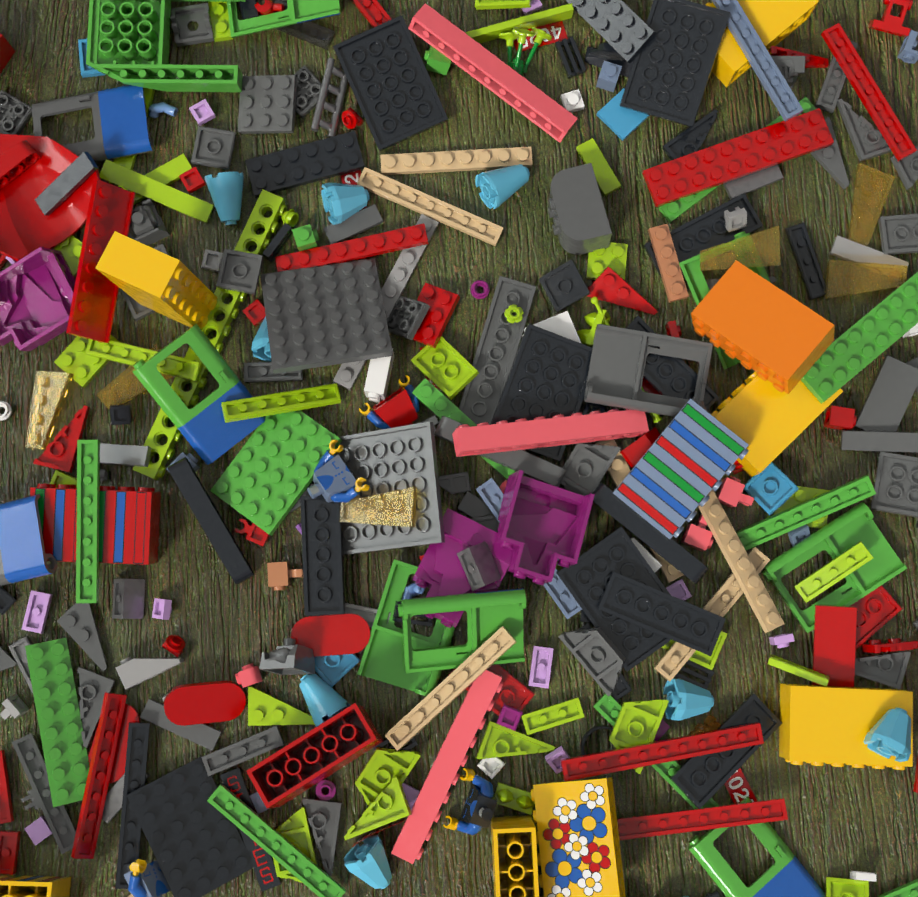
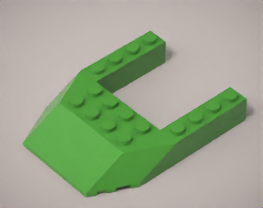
(132, 46)

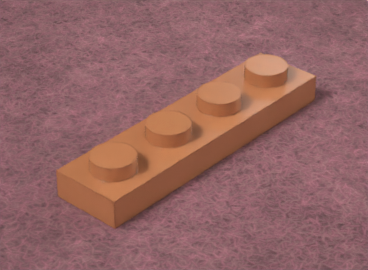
(668, 263)

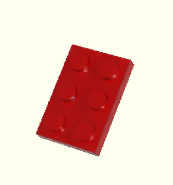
(442, 306)

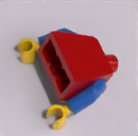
(396, 409)

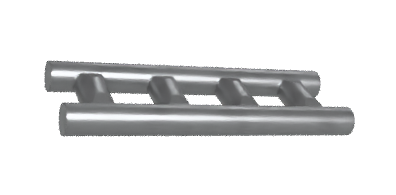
(322, 104)

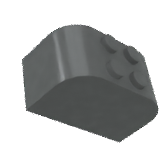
(578, 211)

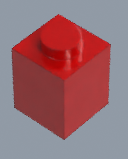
(840, 418)

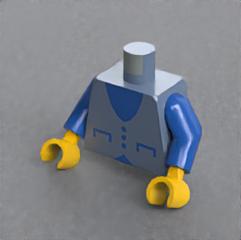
(334, 478)
(146, 879)

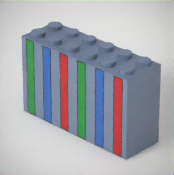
(681, 469)

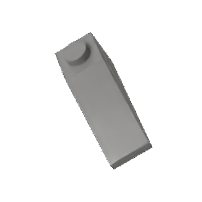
(141, 669)

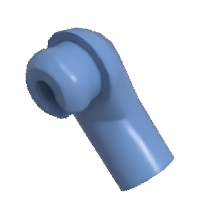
(161, 107)
(411, 591)

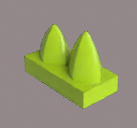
(587, 335)
(514, 798)

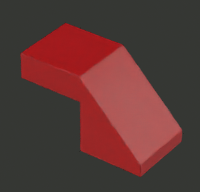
(637, 449)

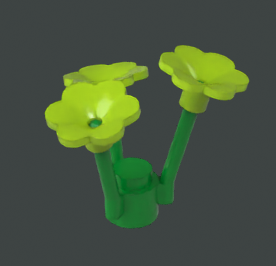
(521, 34)

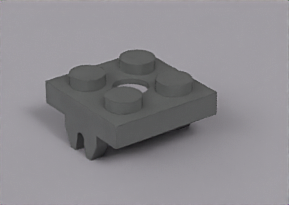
(183, 16)

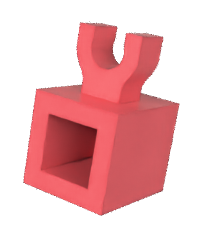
(731, 493)
(698, 536)

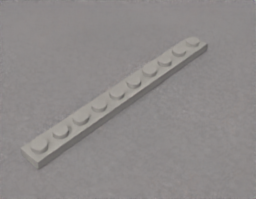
(390, 292)

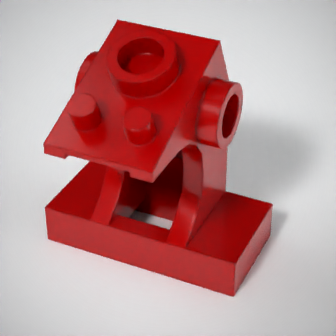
(890, 23)

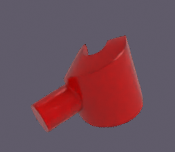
(269, 7)

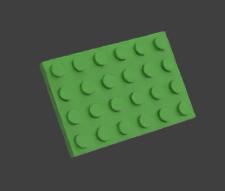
(274, 468)

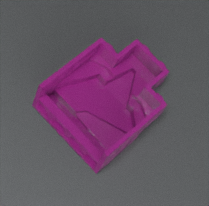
(35, 299)
(541, 526)
(443, 570)

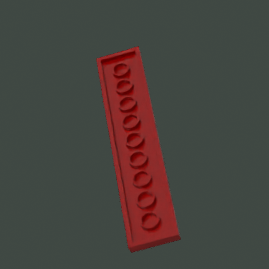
(737, 157)

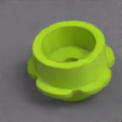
(290, 217)
(514, 319)

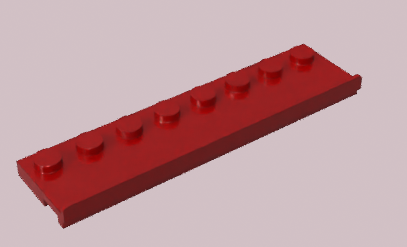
(93, 292)

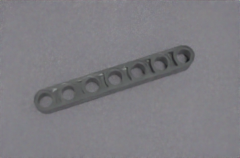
(516, 460)

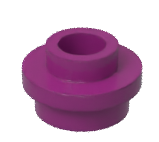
(480, 283)
(330, 785)

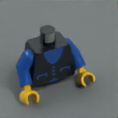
(478, 806)

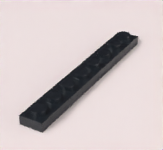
(134, 779)

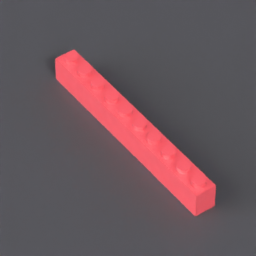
(492, 72)
(548, 432)
(445, 767)

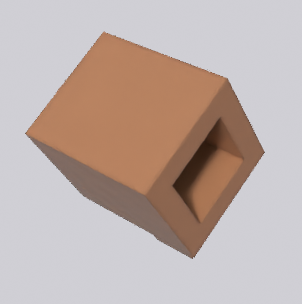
(280, 574)

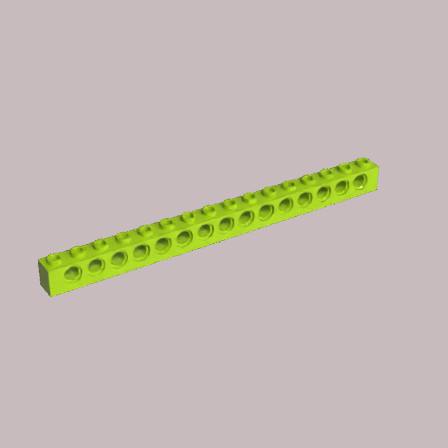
(266, 202)

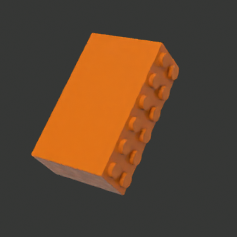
(762, 327)

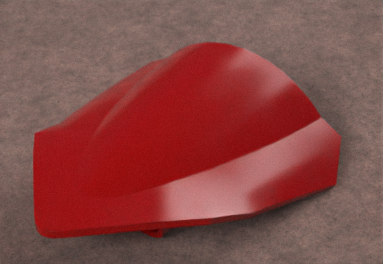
(26, 170)

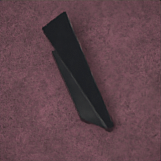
(607, 53)

